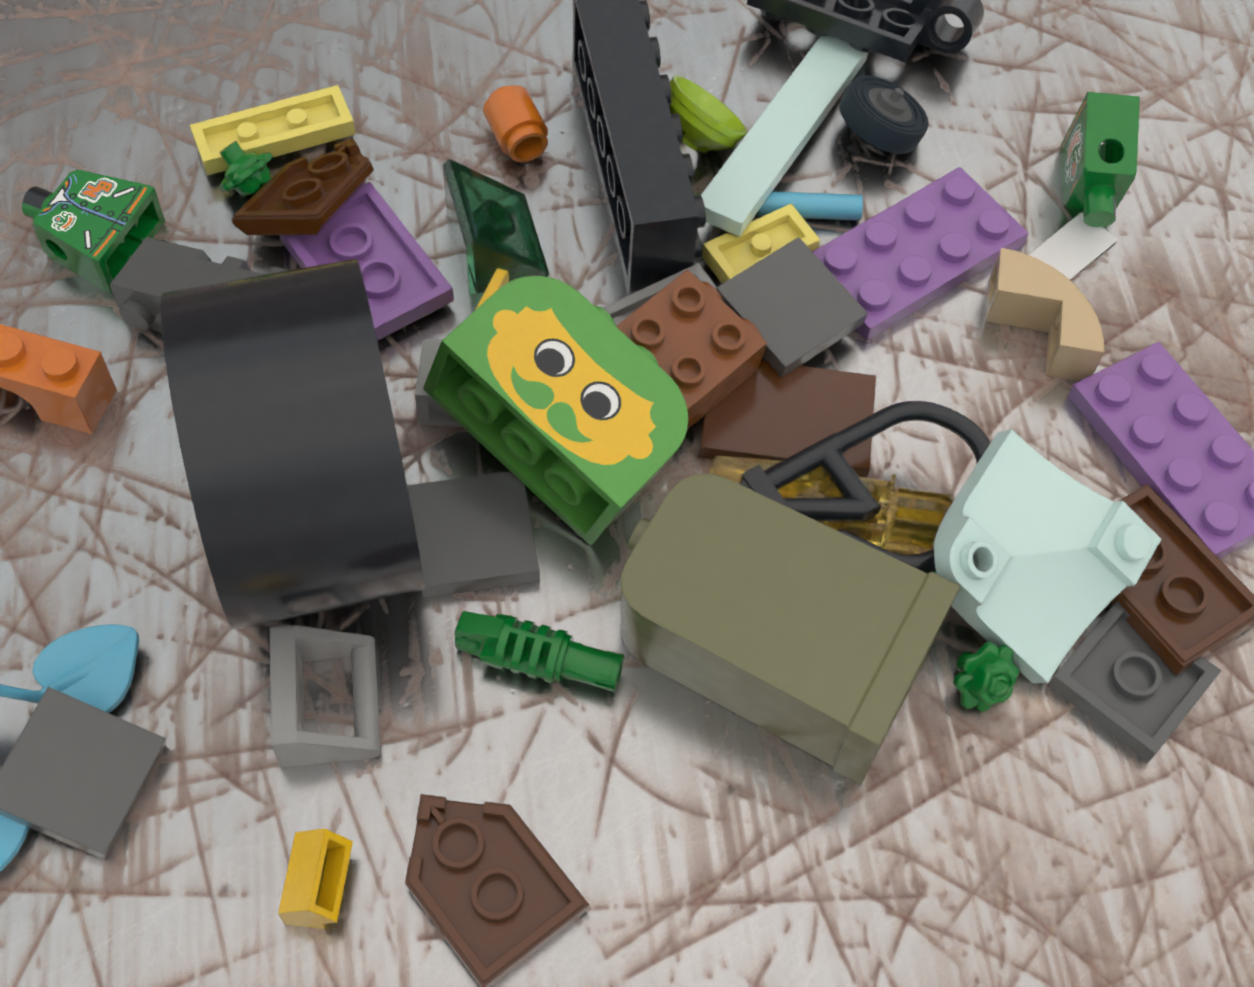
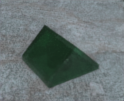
(490, 228)

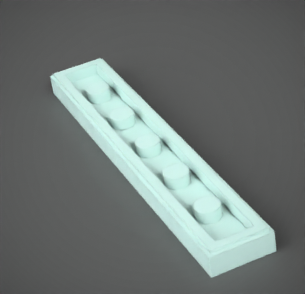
(780, 134)

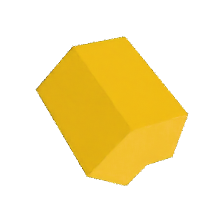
(304, 877)

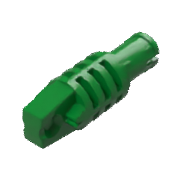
(536, 650)

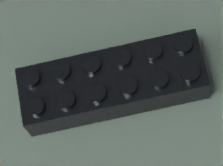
(636, 140)

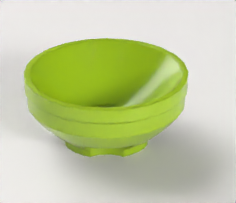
(704, 118)

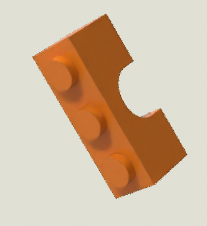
(57, 378)

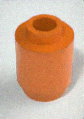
(516, 123)

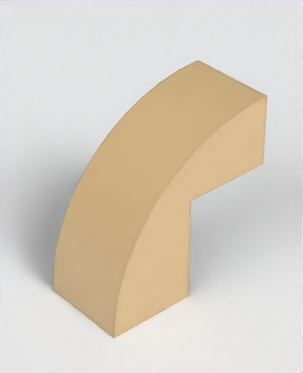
(1040, 298)

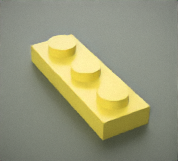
(275, 127)

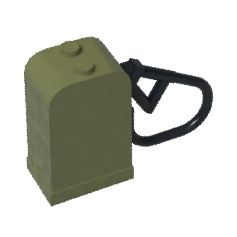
(783, 612)

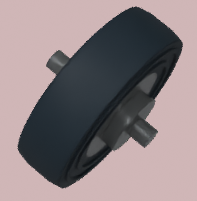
(883, 114)

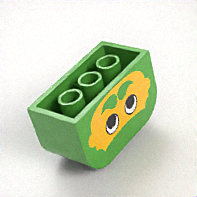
(561, 399)

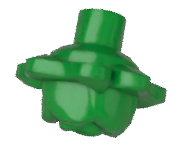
(245, 171)
(986, 676)

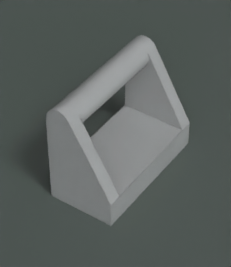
(288, 651)

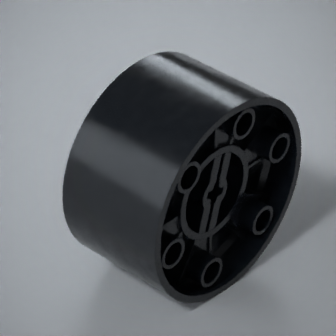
(290, 443)

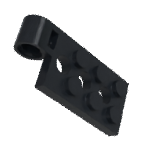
(883, 25)

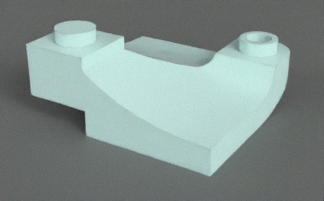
(1036, 554)

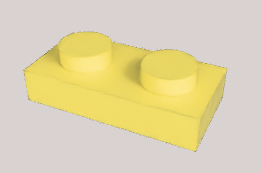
(733, 254)

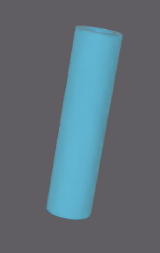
(816, 205)

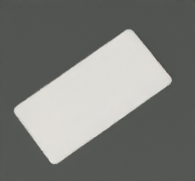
(1074, 246)

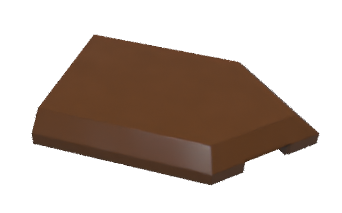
(306, 195)
(488, 884)

